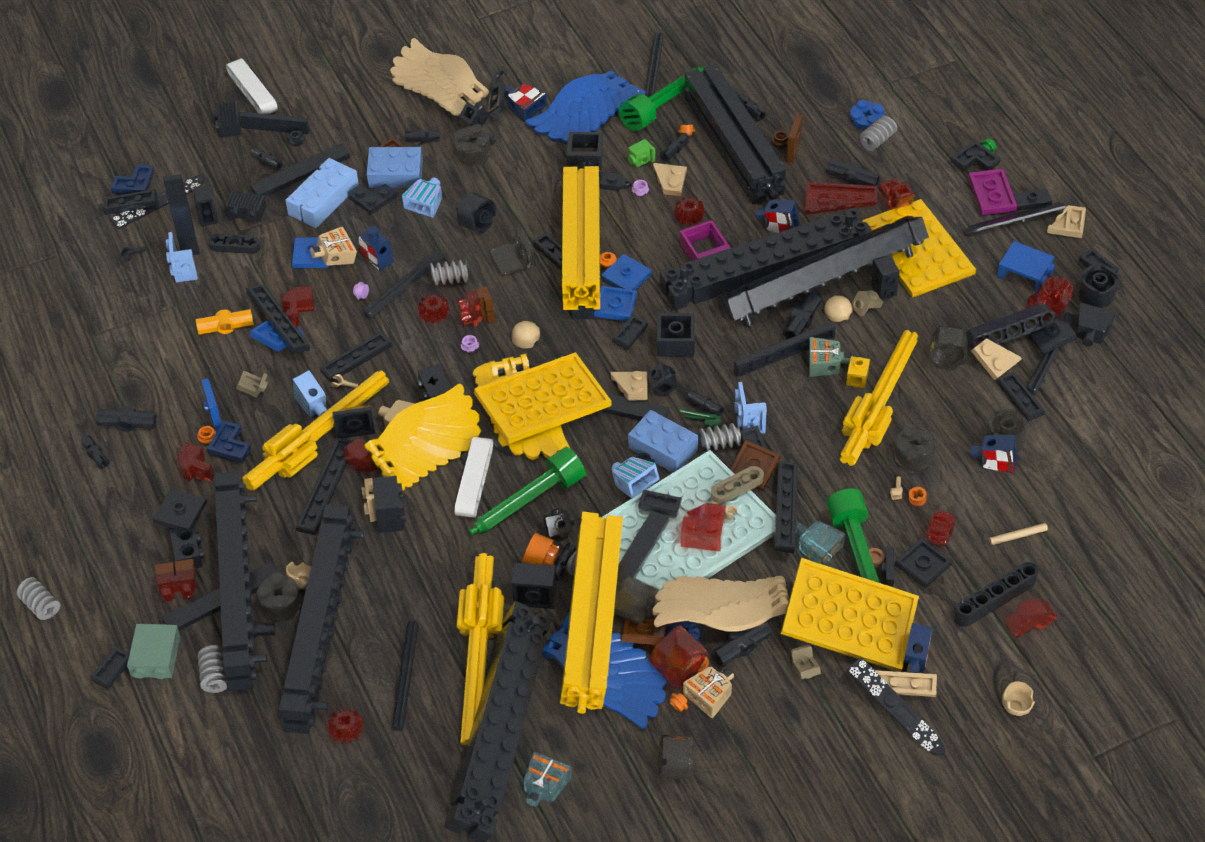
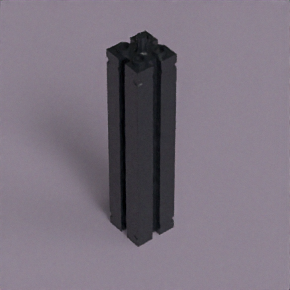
(735, 134)

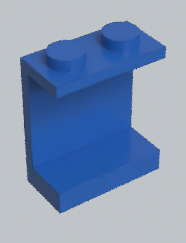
(1027, 263)

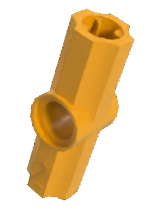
(224, 321)

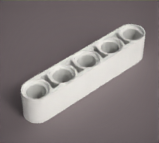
(251, 87)
(474, 477)

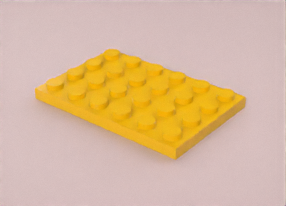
(934, 261)
(542, 397)
(850, 615)

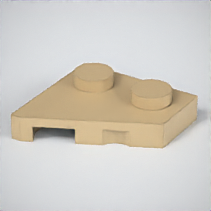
(670, 178)
(1069, 222)
(995, 358)
(631, 384)
(368, 493)

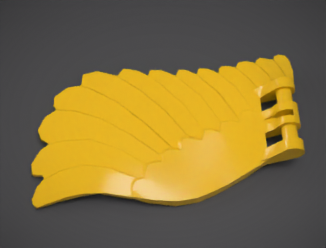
(426, 436)
(547, 441)

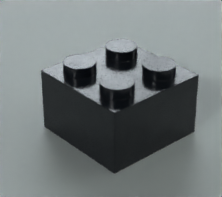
(675, 334)
(389, 504)
(534, 585)

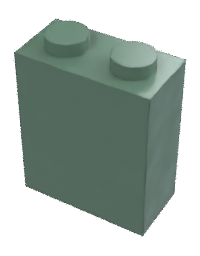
(154, 651)

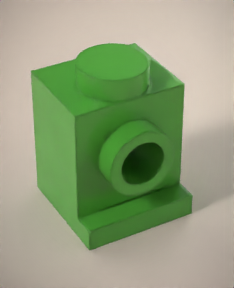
(641, 153)

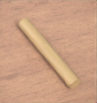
(1018, 534)

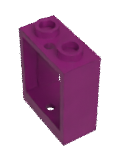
(703, 231)

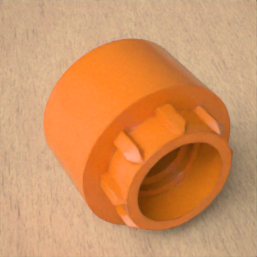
(541, 551)

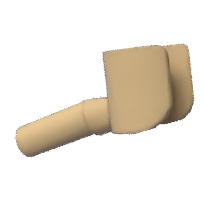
(342, 382)
(896, 493)
(731, 508)

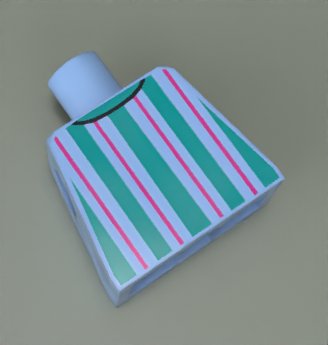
(423, 197)
(309, 394)
(634, 475)

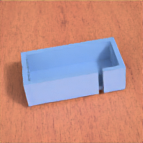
(322, 192)

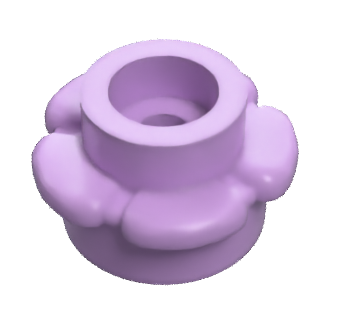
(640, 187)
(361, 290)
(469, 343)

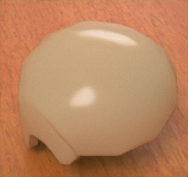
(838, 308)
(525, 334)
(299, 574)
(1018, 698)

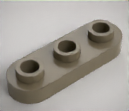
(725, 489)

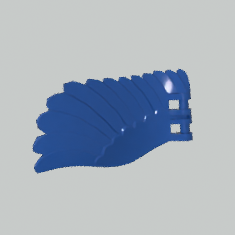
(583, 105)
(632, 680)

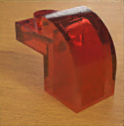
(897, 193)
(298, 300)
(1055, 303)
(359, 457)
(192, 463)
(1030, 613)

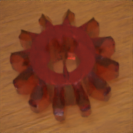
(689, 210)
(1056, 284)
(433, 308)
(941, 527)
(345, 725)

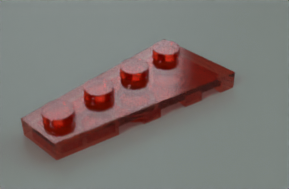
(833, 197)

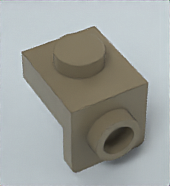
(864, 301)
(252, 384)
(804, 663)

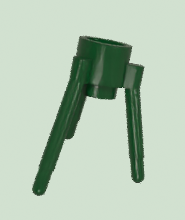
(710, 420)

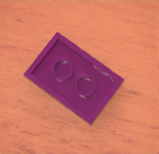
(992, 191)

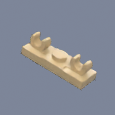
(910, 683)

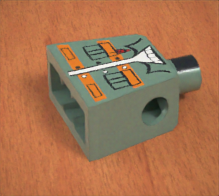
(825, 357)

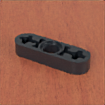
(217, 243)

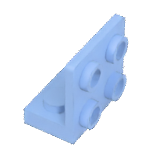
(182, 262)
(749, 414)

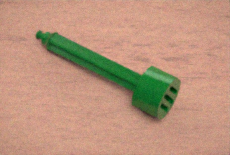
(641, 110)
(563, 469)
(848, 512)

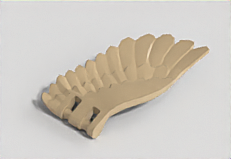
(437, 77)
(721, 603)

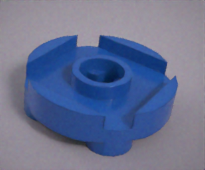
(864, 108)

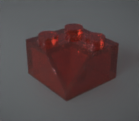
(704, 527)
(678, 656)

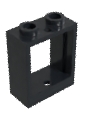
(577, 140)

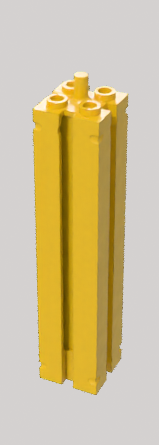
(581, 238)
(591, 612)

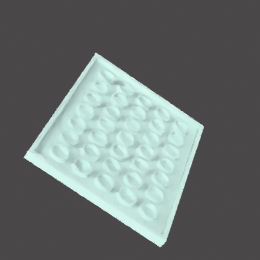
(693, 483)

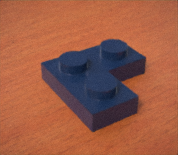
(138, 182)
(225, 443)

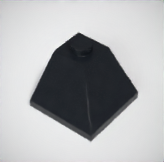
(354, 421)

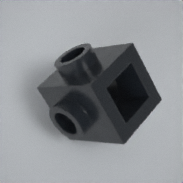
(474, 114)
(662, 379)
(551, 523)

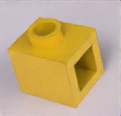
(858, 372)

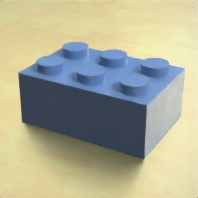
(394, 166)
(664, 441)

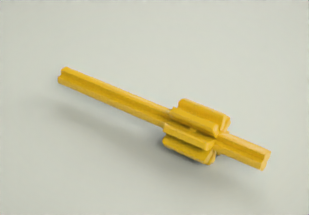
(868, 415)
(295, 448)
(480, 618)

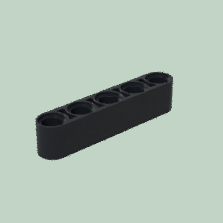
(1018, 325)
(996, 594)

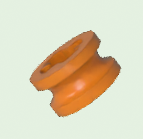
(915, 492)

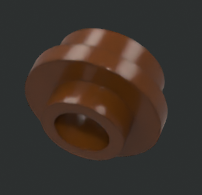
(780, 138)

